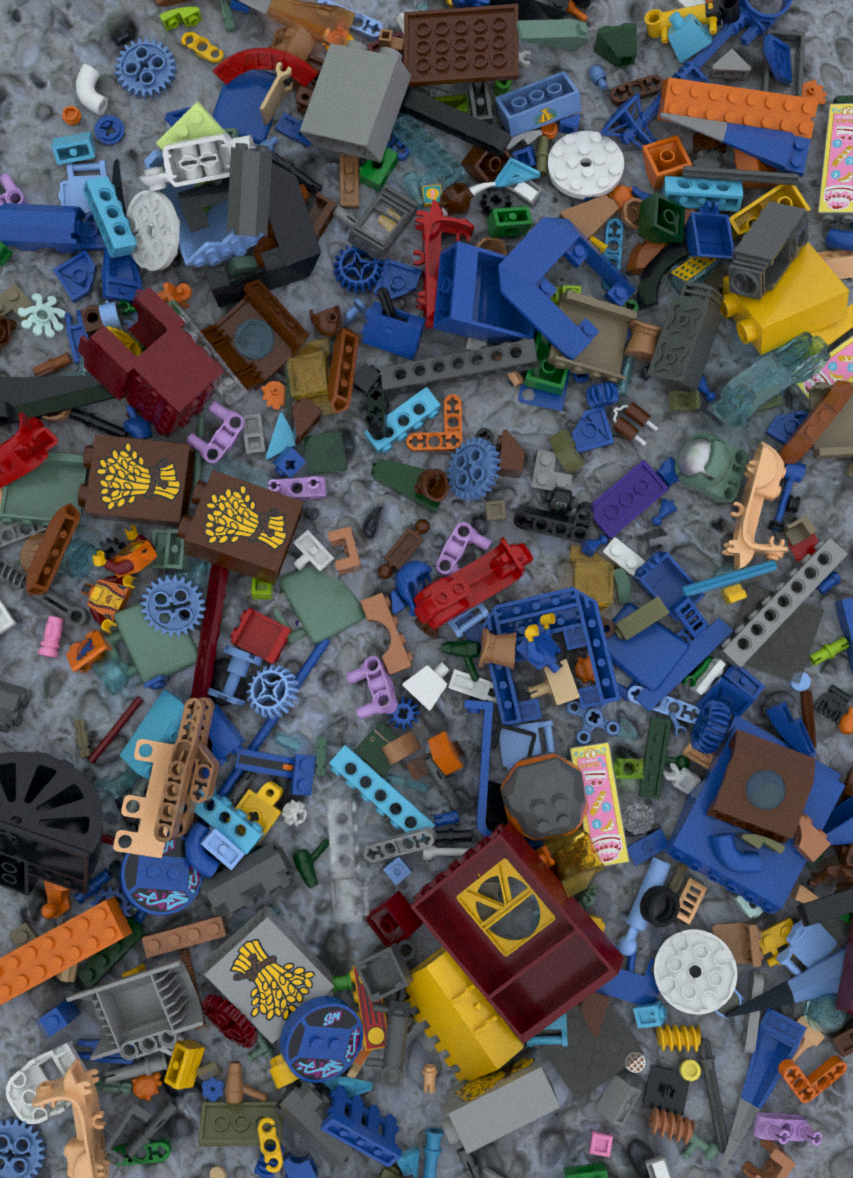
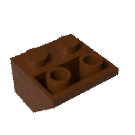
(510, 455)

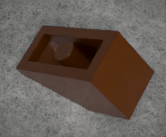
(304, 418)
(594, 1010)

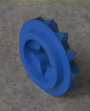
(107, 122)

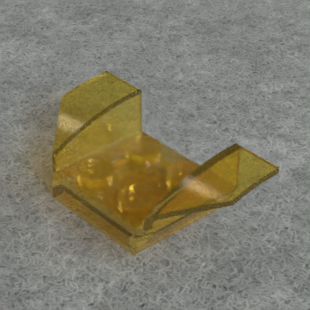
(310, 375)
(592, 576)
(576, 859)

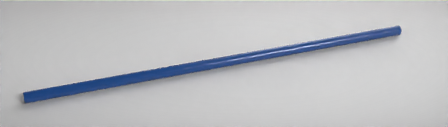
(260, 737)

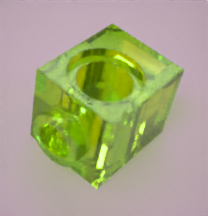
(637, 768)

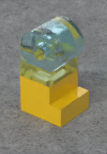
(731, 592)

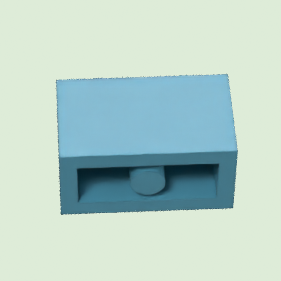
(74, 148)

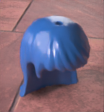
(411, 580)

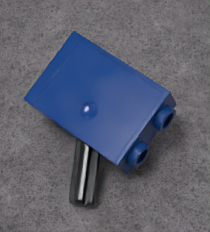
(392, 328)

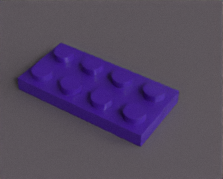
(627, 499)

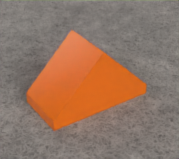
(444, 753)

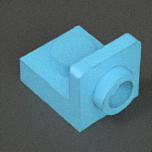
(650, 1015)

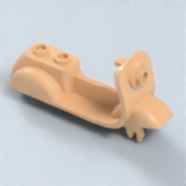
(762, 483)
(86, 1151)

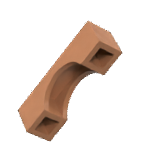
(377, 610)
(809, 840)
(185, 936)

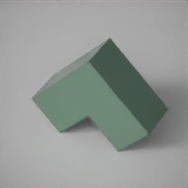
(240, 265)
(622, 585)

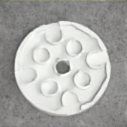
(585, 147)
(155, 245)
(716, 980)

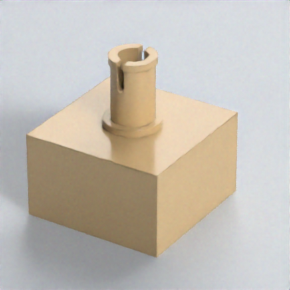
(558, 685)

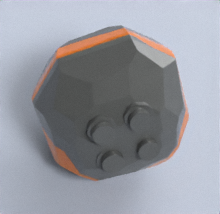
(544, 796)

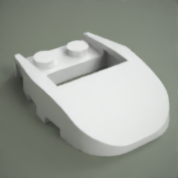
(23, 1084)

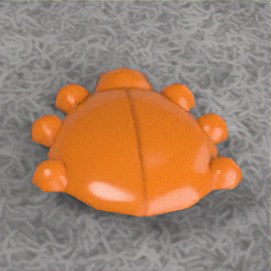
(813, 90)
(621, 195)
(274, 394)
(584, 669)
(146, 1086)

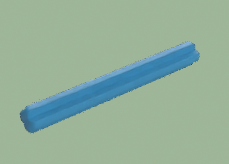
(729, 578)

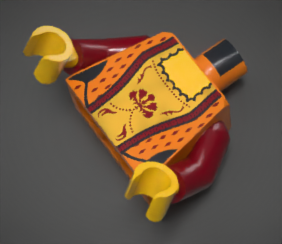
(131, 558)
(108, 598)

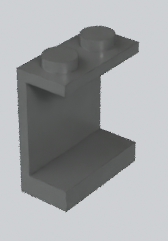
(136, 1113)

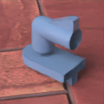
(353, 311)

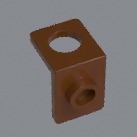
(703, 142)

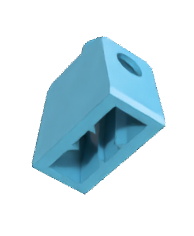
(687, 36)

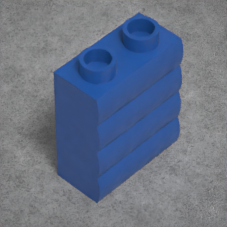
(471, 298)

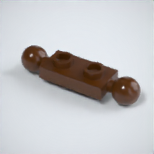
(403, 548)

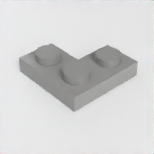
(544, 476)

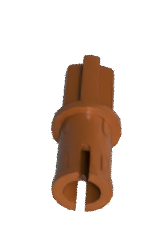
(52, 365)

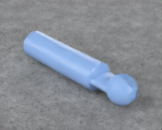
(655, 875)

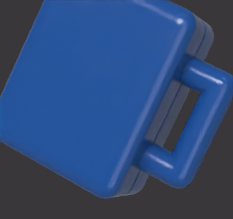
(241, 102)
(647, 655)

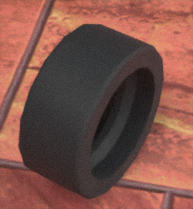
(670, 911)

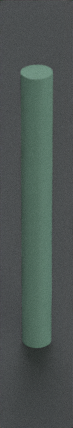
(198, 459)

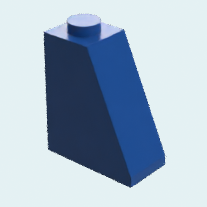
(57, 1018)

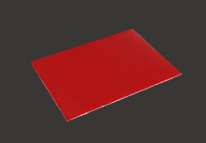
(804, 547)

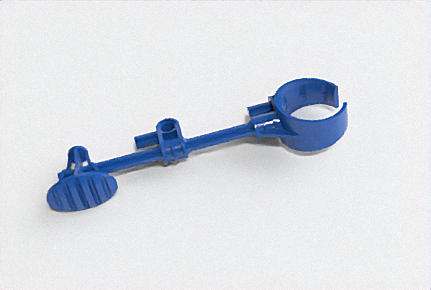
(750, 18)

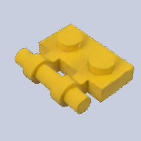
(774, 937)

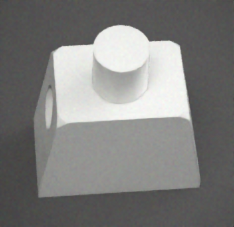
(427, 684)

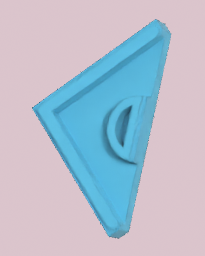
(514, 173)
(281, 438)
(352, 1085)
(409, 1161)

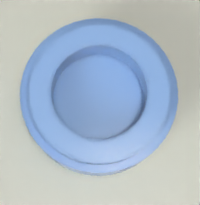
(804, 683)

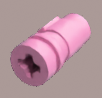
(51, 638)

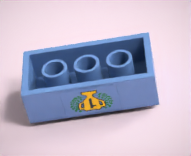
(538, 104)

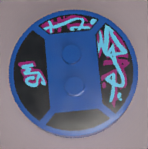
(160, 884)
(321, 1039)

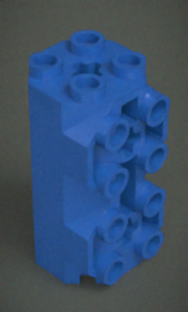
(42, 226)

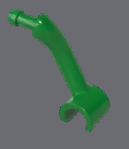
(702, 668)

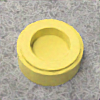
(689, 1070)

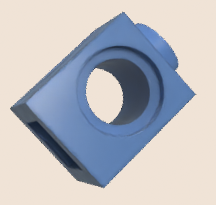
(397, 869)

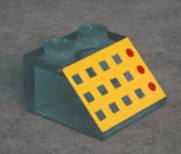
(693, 270)

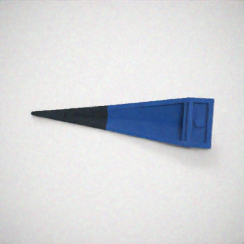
(121, 273)

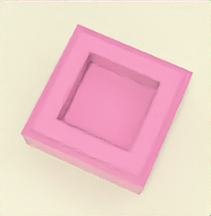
(600, 1143)

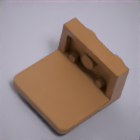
(742, 941)

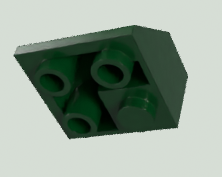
(617, 44)

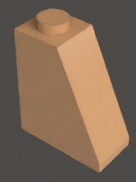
(591, 215)

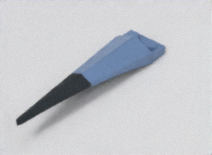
(815, 981)

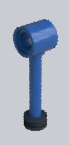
(793, 474)

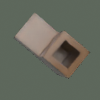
(387, 40)

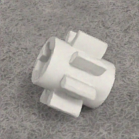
(294, 813)

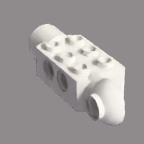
(194, 161)

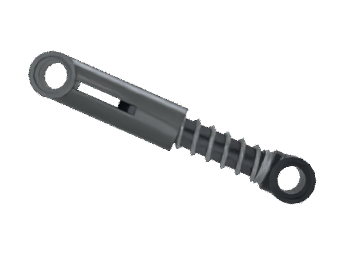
(47, 598)

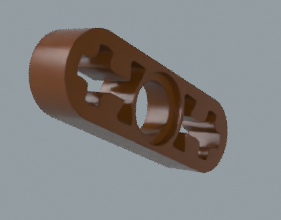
(642, 84)

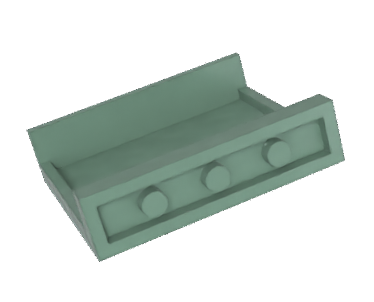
(44, 491)

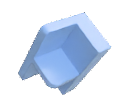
(222, 848)

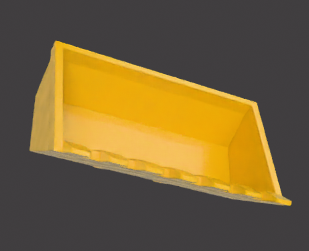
(460, 1018)

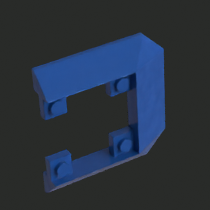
(529, 291)
(582, 626)

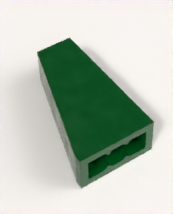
(402, 479)

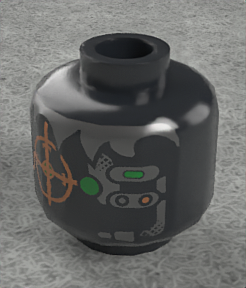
(560, 500)

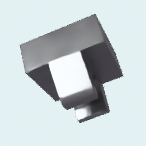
(656, 537)

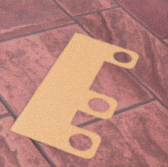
(144, 841)

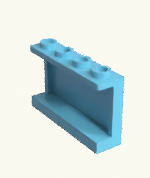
(159, 725)

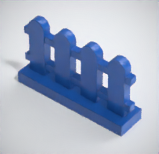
(361, 1137)

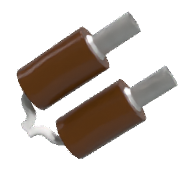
(628, 430)

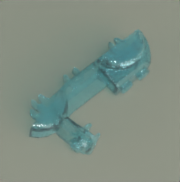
(788, 365)

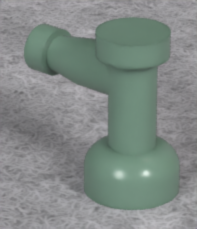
(264, 1048)
(710, 1149)

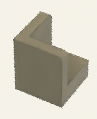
(716, 278)
(799, 530)

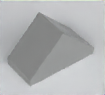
(730, 67)

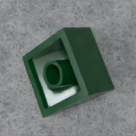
(661, 220)

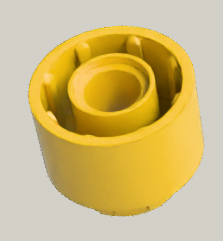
(280, 1072)

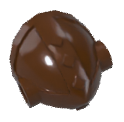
(327, 324)
(431, 485)

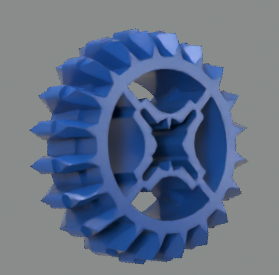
(351, 270)
(710, 727)

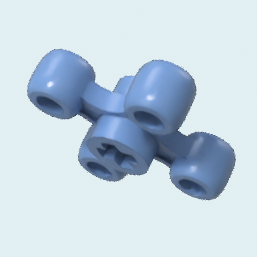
(588, 725)

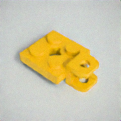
(263, 804)

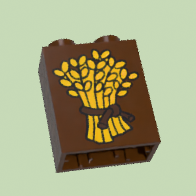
(137, 480)
(240, 526)

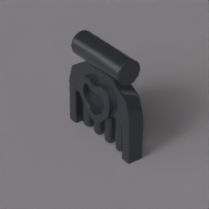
(834, 701)

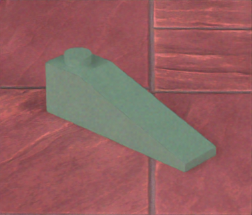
(561, 33)

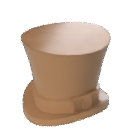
(643, 341)
(497, 649)

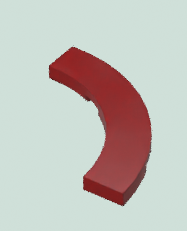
(264, 59)

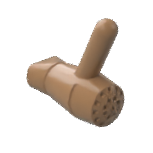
(235, 1088)

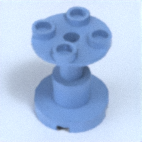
(237, 667)

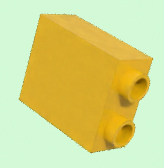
(801, 302)

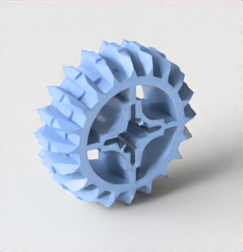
(259, 698)

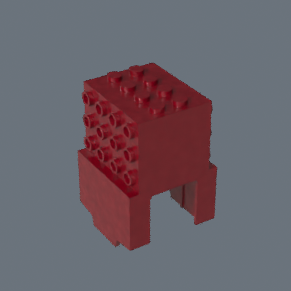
(167, 379)

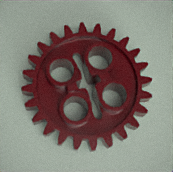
(229, 1020)

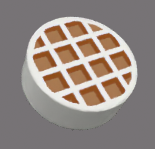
(637, 1065)

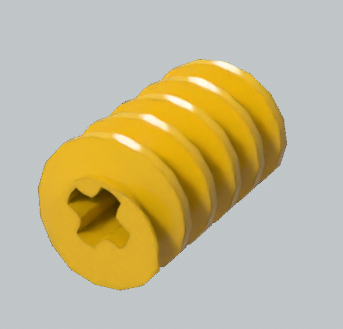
(678, 1037)

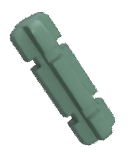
(227, 15)
(321, 756)
(116, 1087)

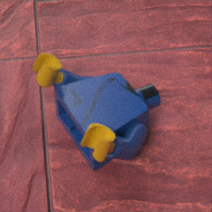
(539, 646)

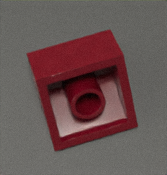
(393, 919)

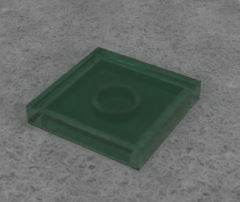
(325, 453)

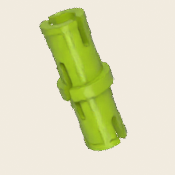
(828, 651)

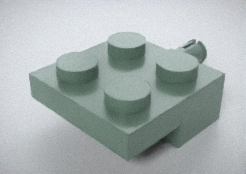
(169, 551)

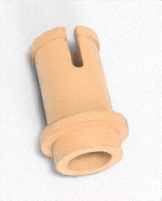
(429, 1078)

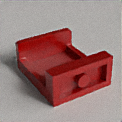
(260, 635)

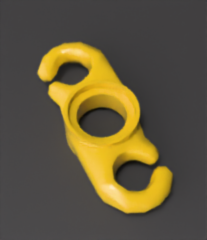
(197, 40)
(263, 1136)

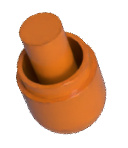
(846, 722)

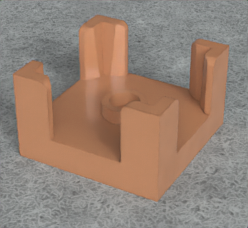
(341, 537)
(777, 1166)

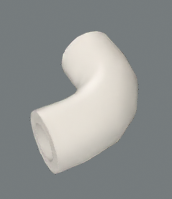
(86, 90)

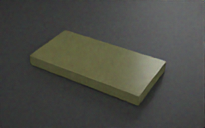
(237, 1123)

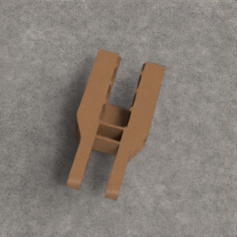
(186, 753)

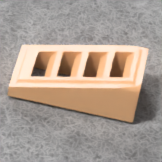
(802, 894)
(695, 904)

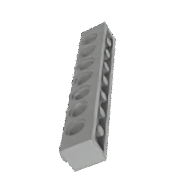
(832, 554)

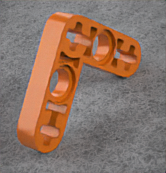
(449, 432)
(830, 1069)

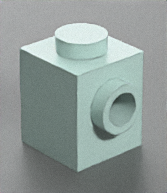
(749, 909)

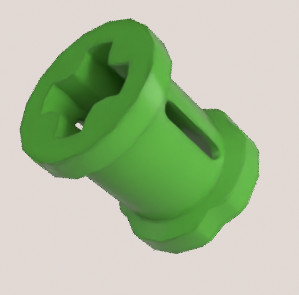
(502, 87)
(342, 983)

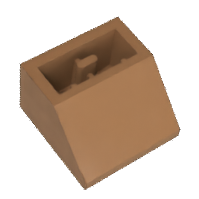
(294, 41)

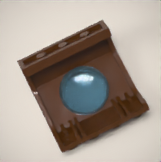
(256, 336)
(763, 787)

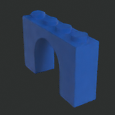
(224, 739)

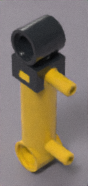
(708, 13)

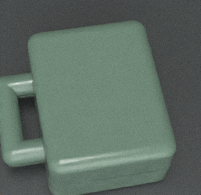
(320, 604)
(148, 649)

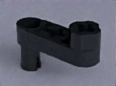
(377, 402)

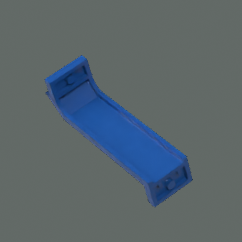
(487, 707)

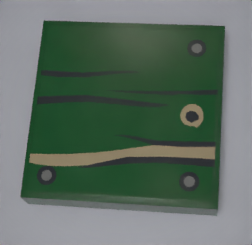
(371, 749)

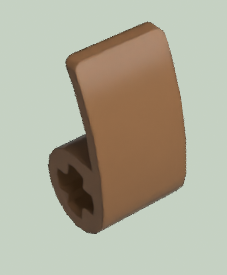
(400, 747)

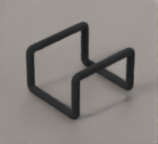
(511, 728)

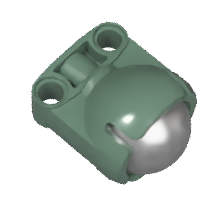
(711, 467)

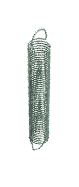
(287, 395)

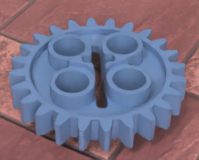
(145, 68)
(473, 469)
(169, 588)
(14, 1133)

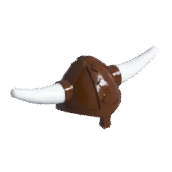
(458, 197)

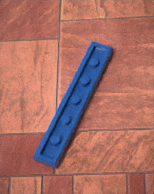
(697, 652)

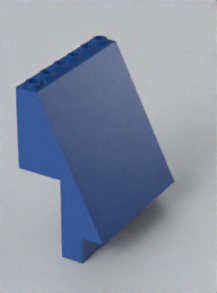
(694, 830)

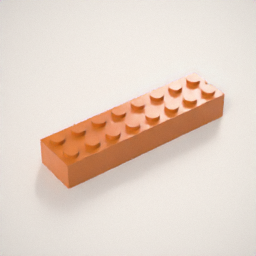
(738, 106)
(61, 948)

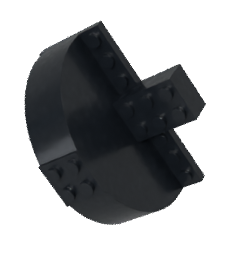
(47, 823)

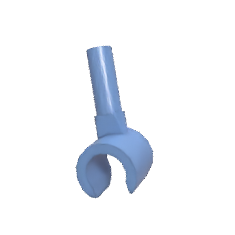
(676, 725)

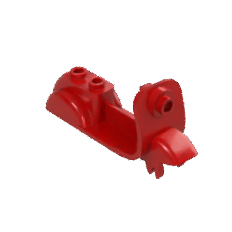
(432, 227)
(25, 449)
(472, 584)

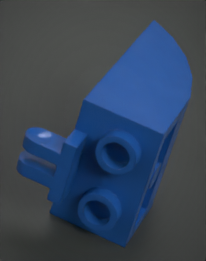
(709, 233)
(664, 578)
(840, 824)

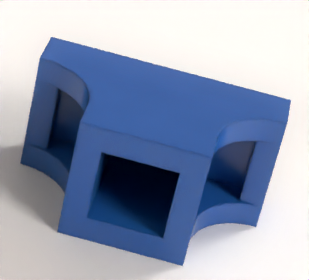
(299, 1166)

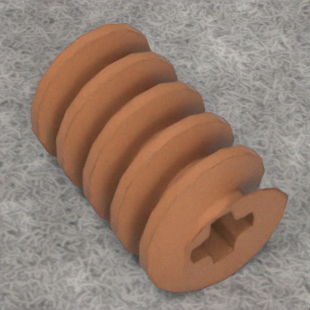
(671, 1125)

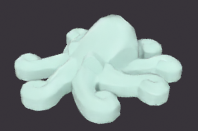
(41, 316)

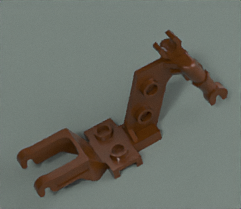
(844, 852)

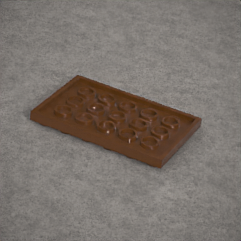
(462, 45)

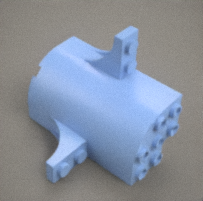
(210, 244)

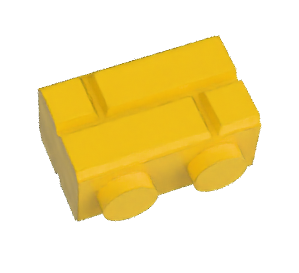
(184, 1063)

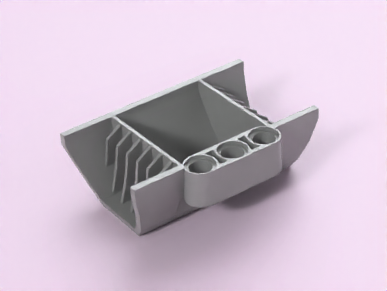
(144, 1008)

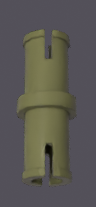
(542, 155)

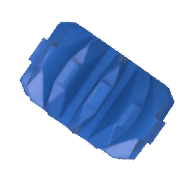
(602, 395)
(409, 715)
(260, 1168)

